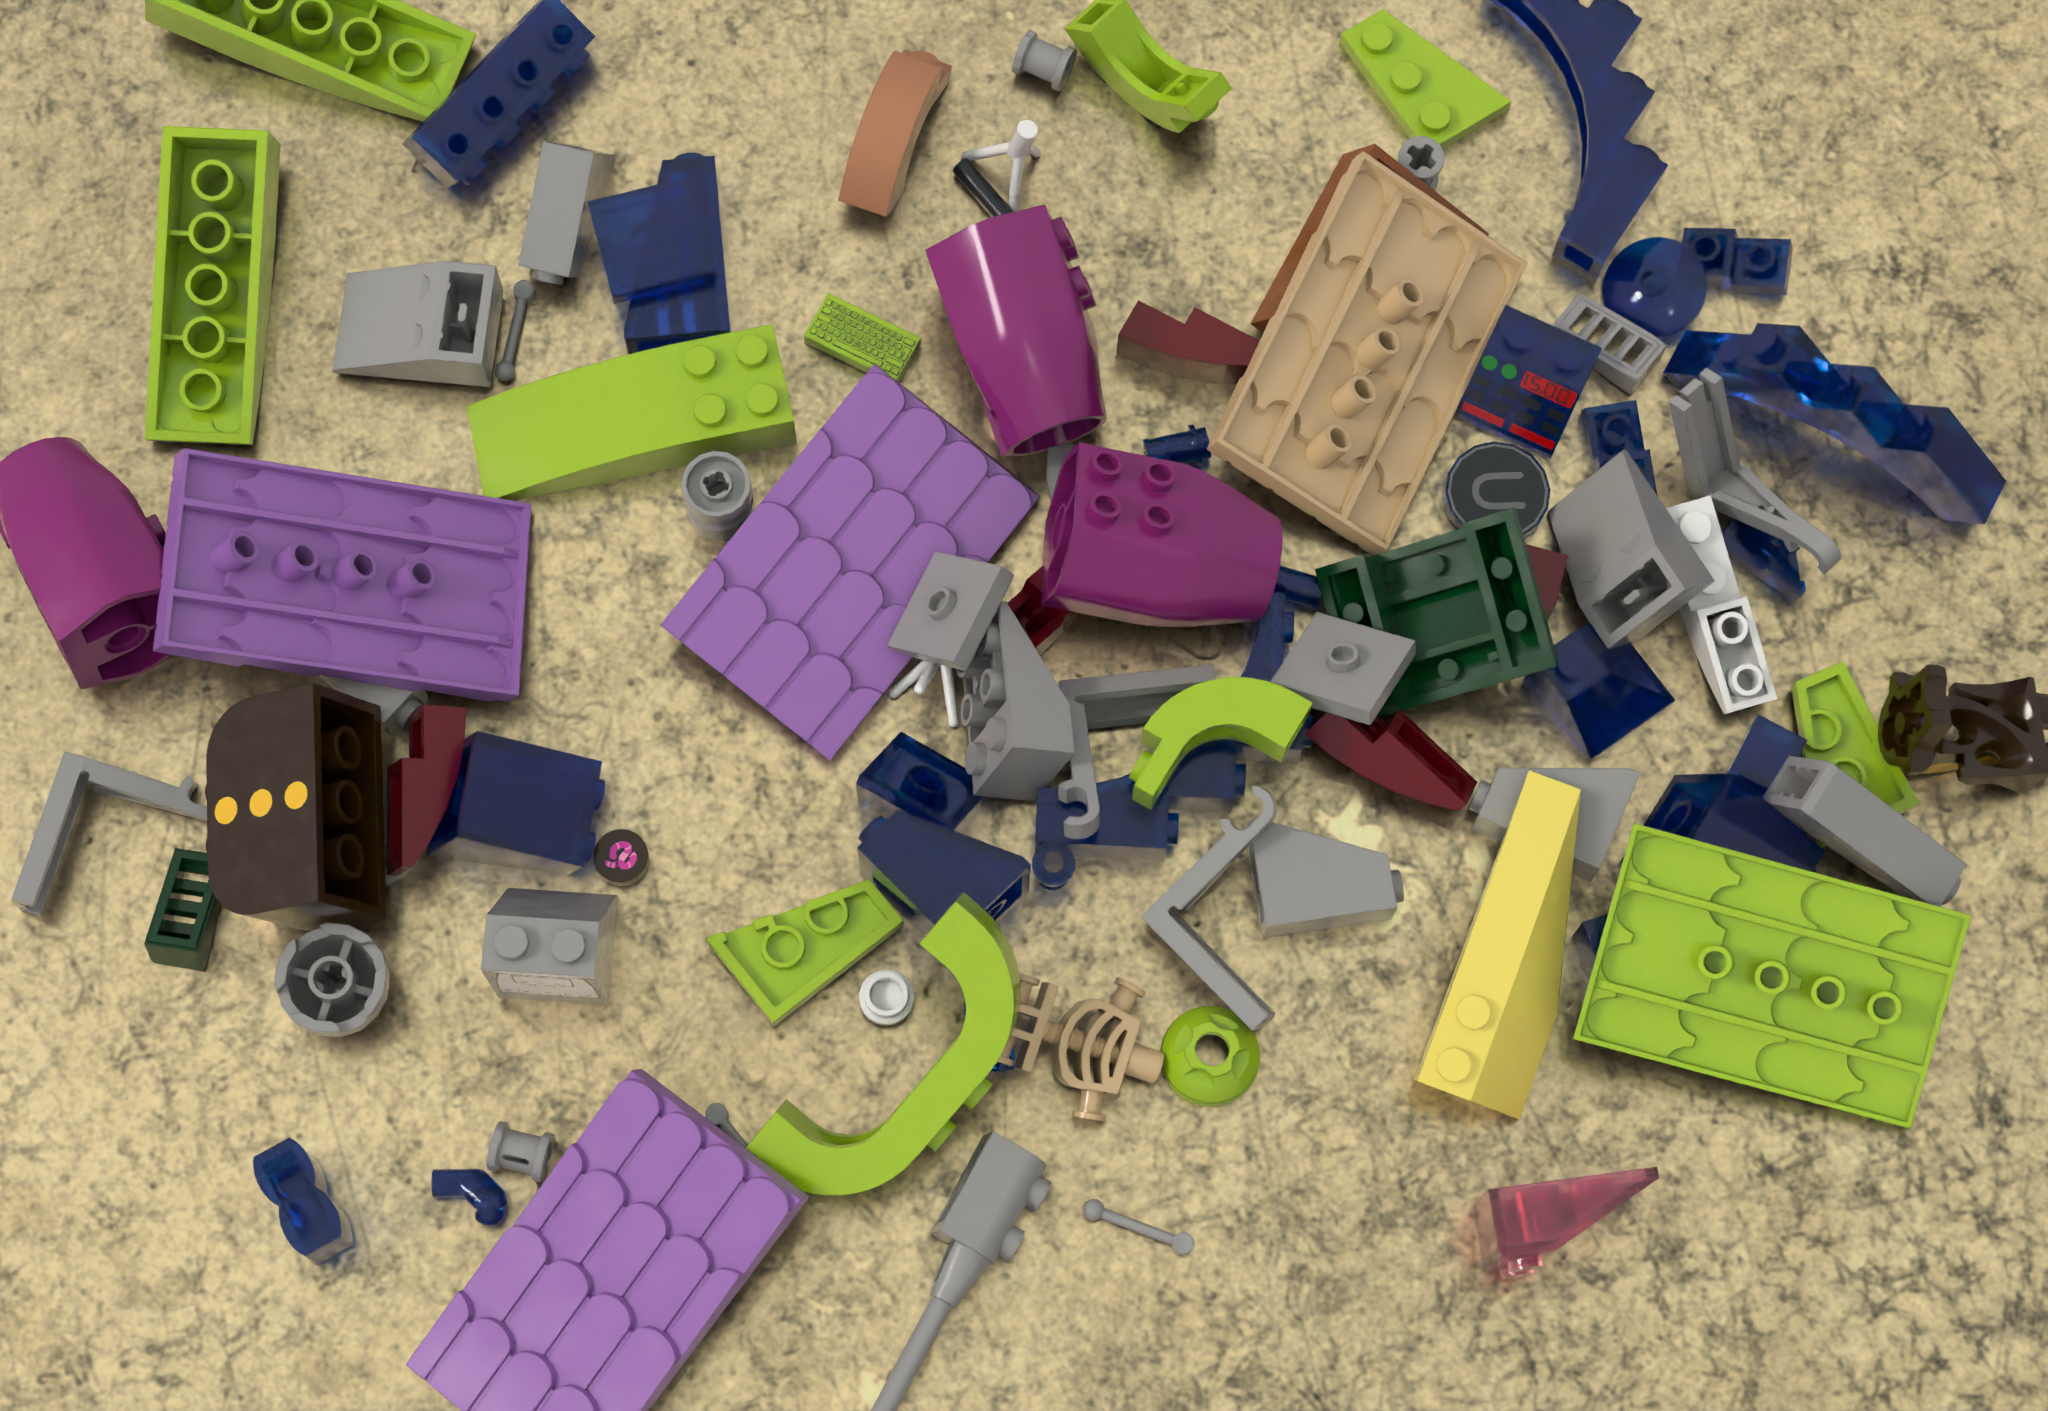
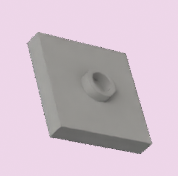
(950, 610)
(1345, 667)

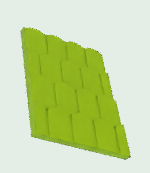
(1771, 976)

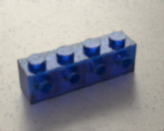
(499, 91)

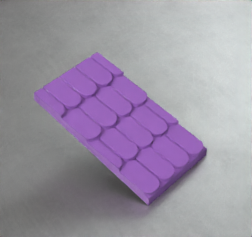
(834, 553)
(343, 577)
(611, 1264)

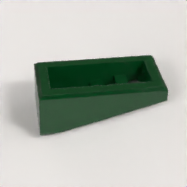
(180, 942)

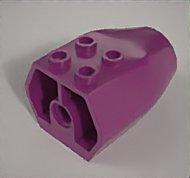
(1024, 327)
(1156, 543)
(84, 558)

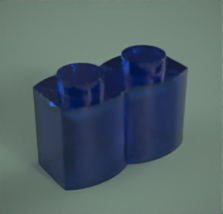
(299, 1189)

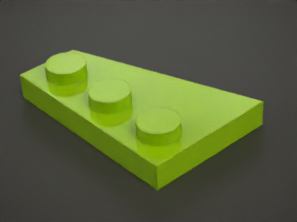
(1419, 82)
(1845, 733)
(803, 950)

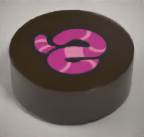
(621, 857)

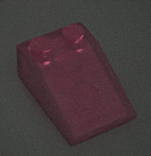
(1535, 1220)

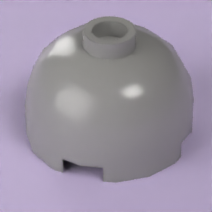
(332, 980)

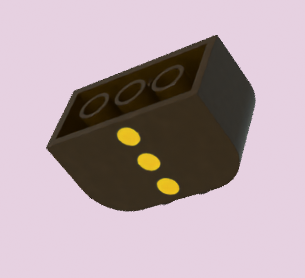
(297, 809)

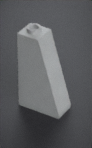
(1864, 830)

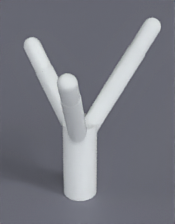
(1017, 150)
(925, 672)

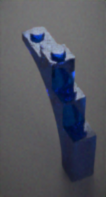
(1608, 107)
(1853, 404)
(1201, 782)

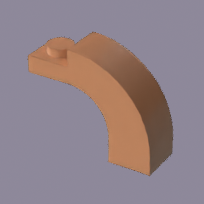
(890, 130)

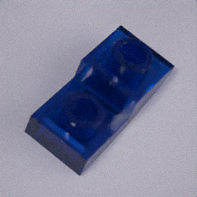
(1741, 263)
(1615, 429)

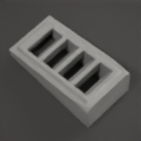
(1631, 335)

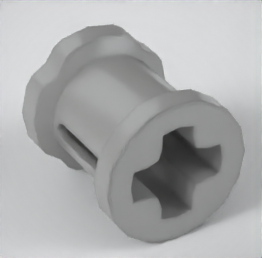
(1044, 60)
(1425, 153)
(520, 1151)

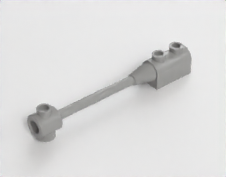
(978, 1229)

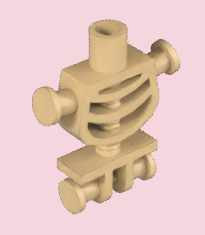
(1112, 1053)

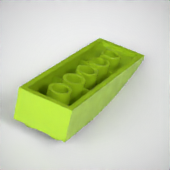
(351, 49)
(211, 283)
(634, 415)

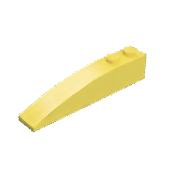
(1512, 959)

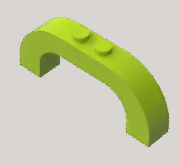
(846, 1164)

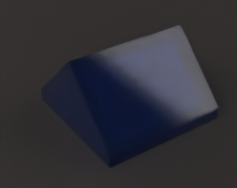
(919, 783)

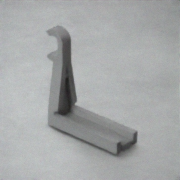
(1714, 469)
(1112, 703)
(63, 806)
(1187, 943)

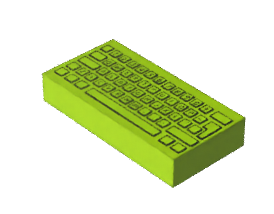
(861, 338)

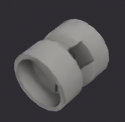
(717, 494)

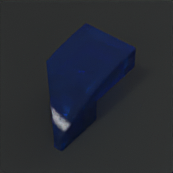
(1764, 557)

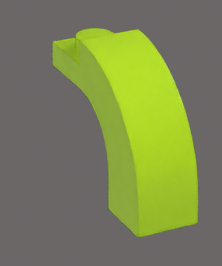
(1141, 69)
(1216, 709)

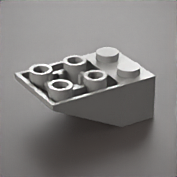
(421, 323)
(1625, 553)
(1013, 715)

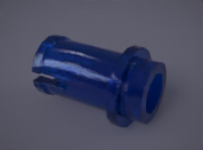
(1180, 447)
(1298, 587)
(1057, 854)

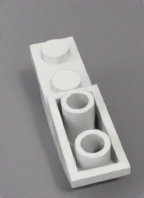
(1721, 619)

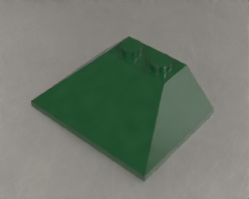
(1462, 600)

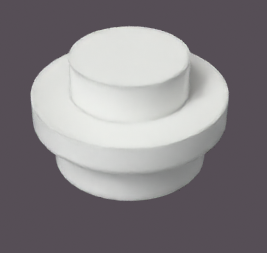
(886, 997)

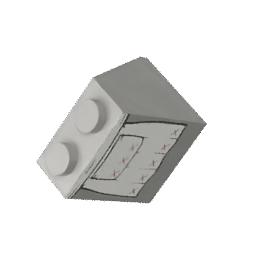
(550, 945)

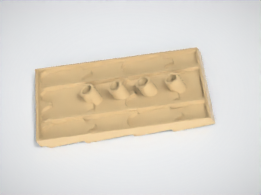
(1367, 355)

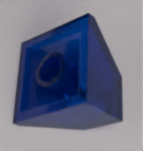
(1599, 691)

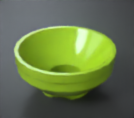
(1204, 1083)

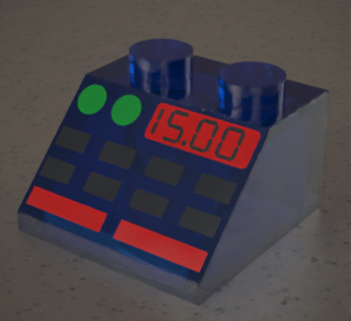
(1528, 381)

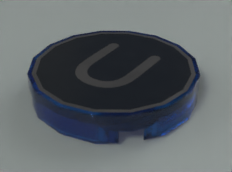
(1496, 479)

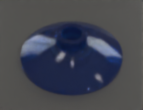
(1673, 302)

